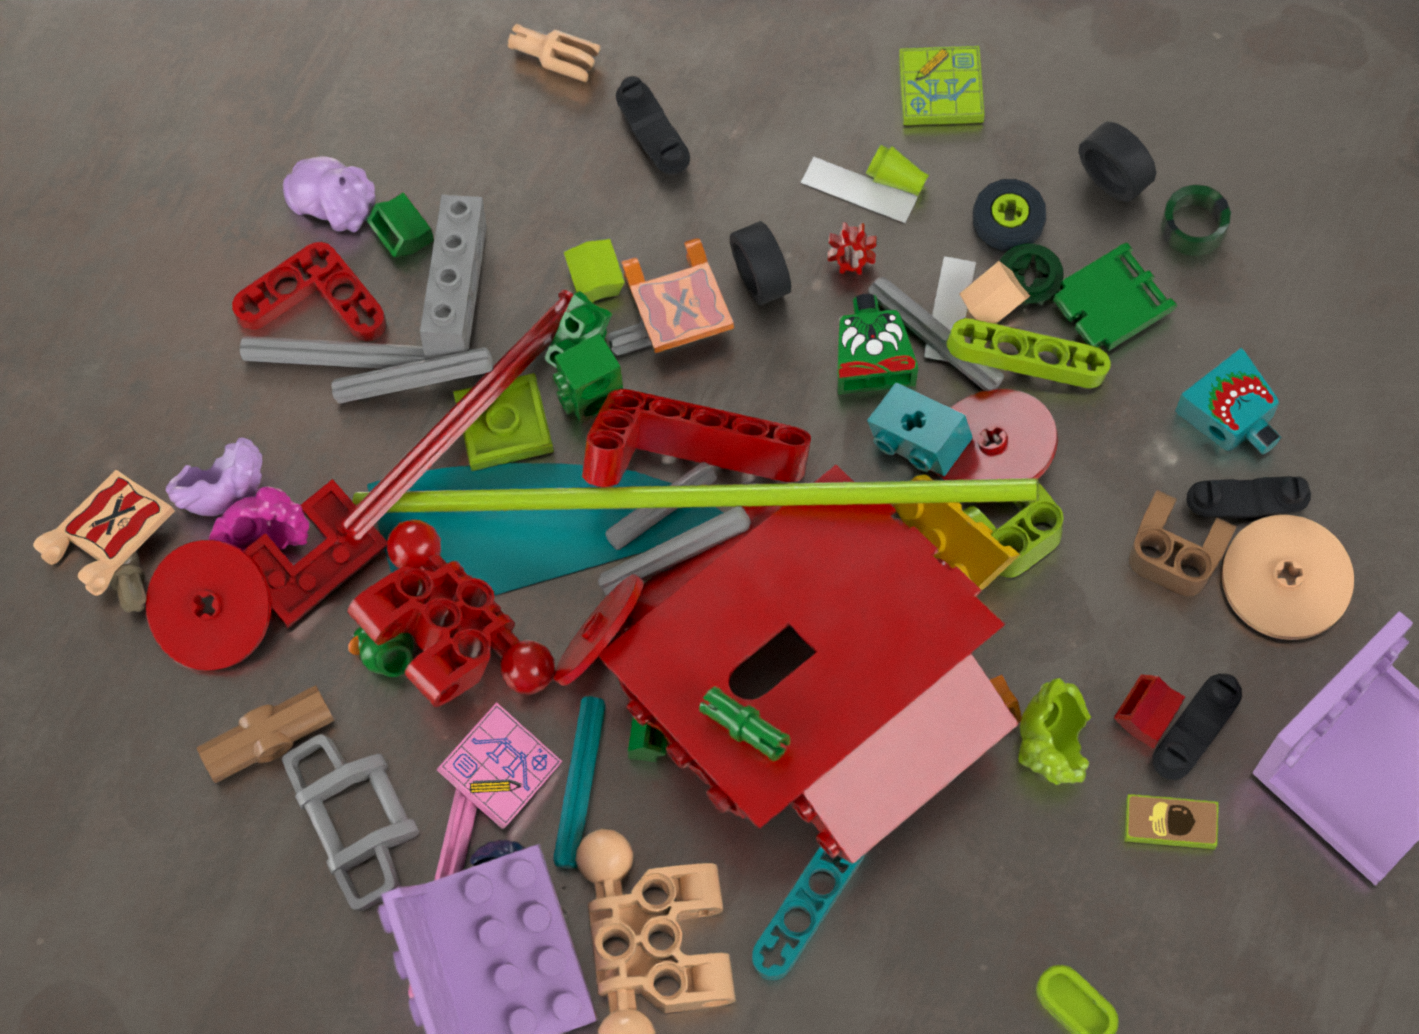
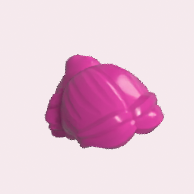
(266, 513)

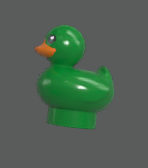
(386, 659)

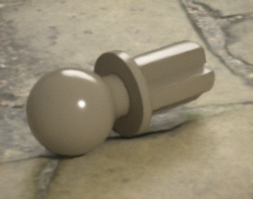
(129, 584)

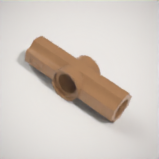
(265, 734)

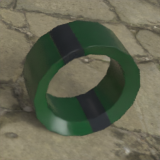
(1197, 196)

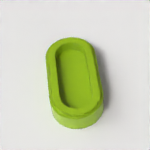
(1075, 1002)

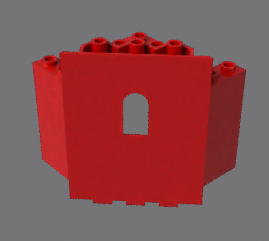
(871, 717)

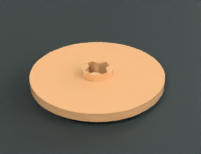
(1307, 551)

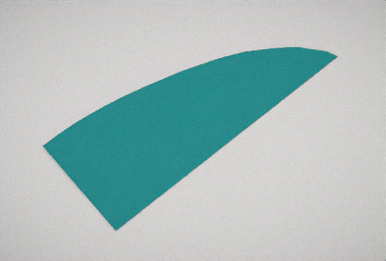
(533, 545)

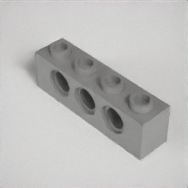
(453, 276)

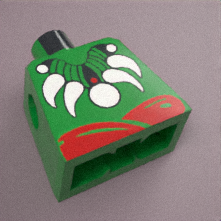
(873, 349)

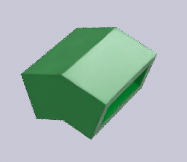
(400, 226)
(639, 743)

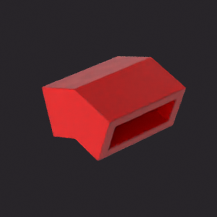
(1149, 709)

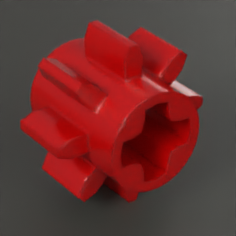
(861, 244)

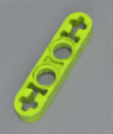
(1028, 347)

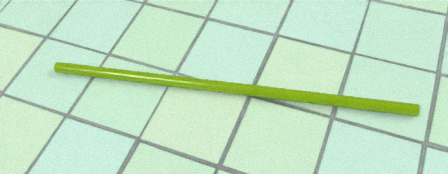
(717, 495)

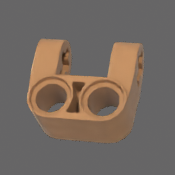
(1176, 550)

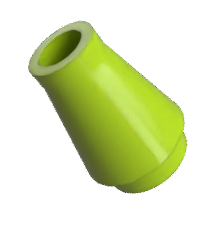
(896, 171)

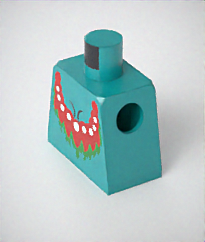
(1232, 405)

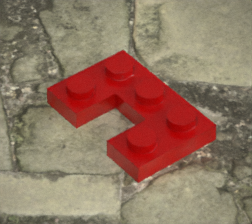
(304, 585)

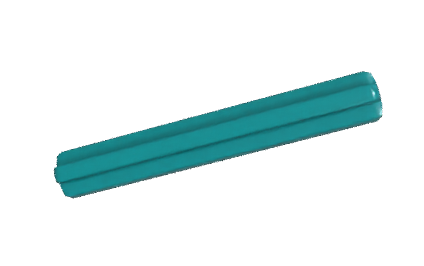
(579, 781)

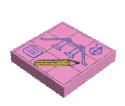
(499, 765)

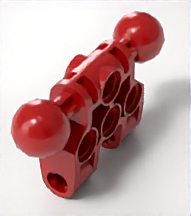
(449, 618)

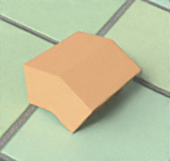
(994, 294)

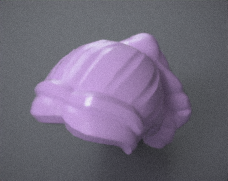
(330, 192)
(226, 482)

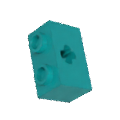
(919, 430)

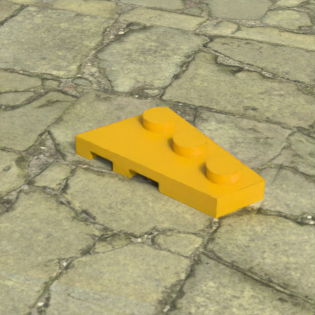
(958, 538)

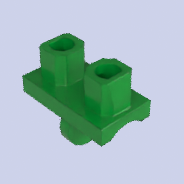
(578, 323)

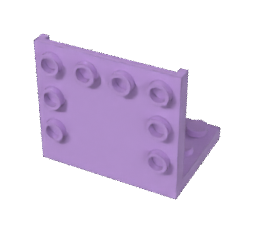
(1355, 758)
(489, 951)

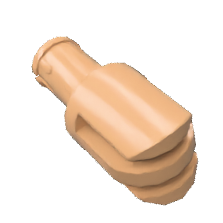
(556, 51)

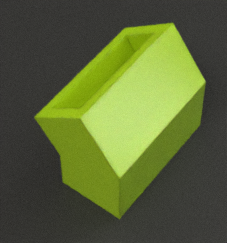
(595, 269)

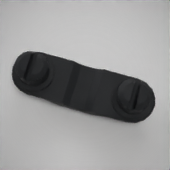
(652, 126)
(1249, 497)
(1197, 726)

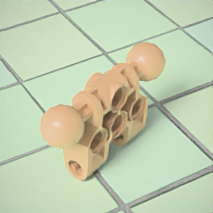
(692, 893)

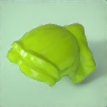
(1051, 733)

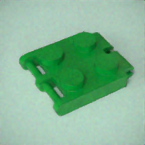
(1111, 299)

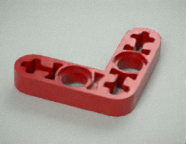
(320, 280)

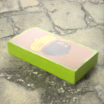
(1171, 821)

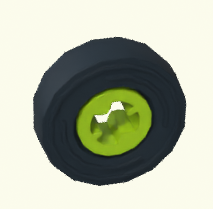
(990, 214)

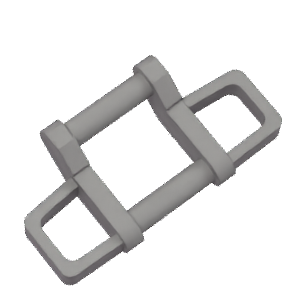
(377, 842)

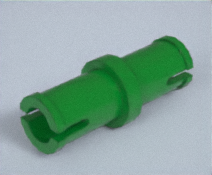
(744, 723)

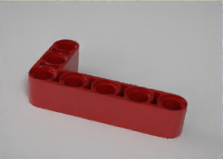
(690, 433)

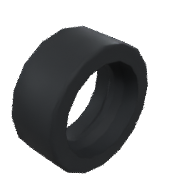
(1117, 161)
(760, 263)

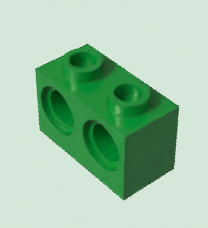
(586, 377)

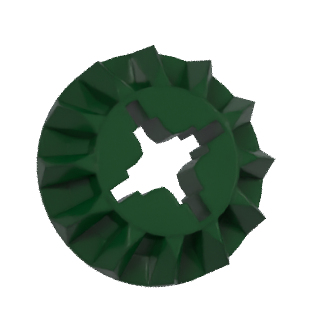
(1046, 267)

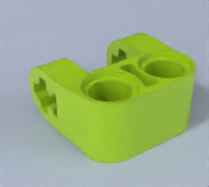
(1021, 533)

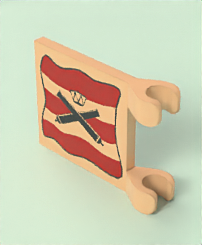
(107, 527)

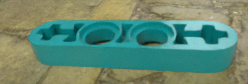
(801, 898)

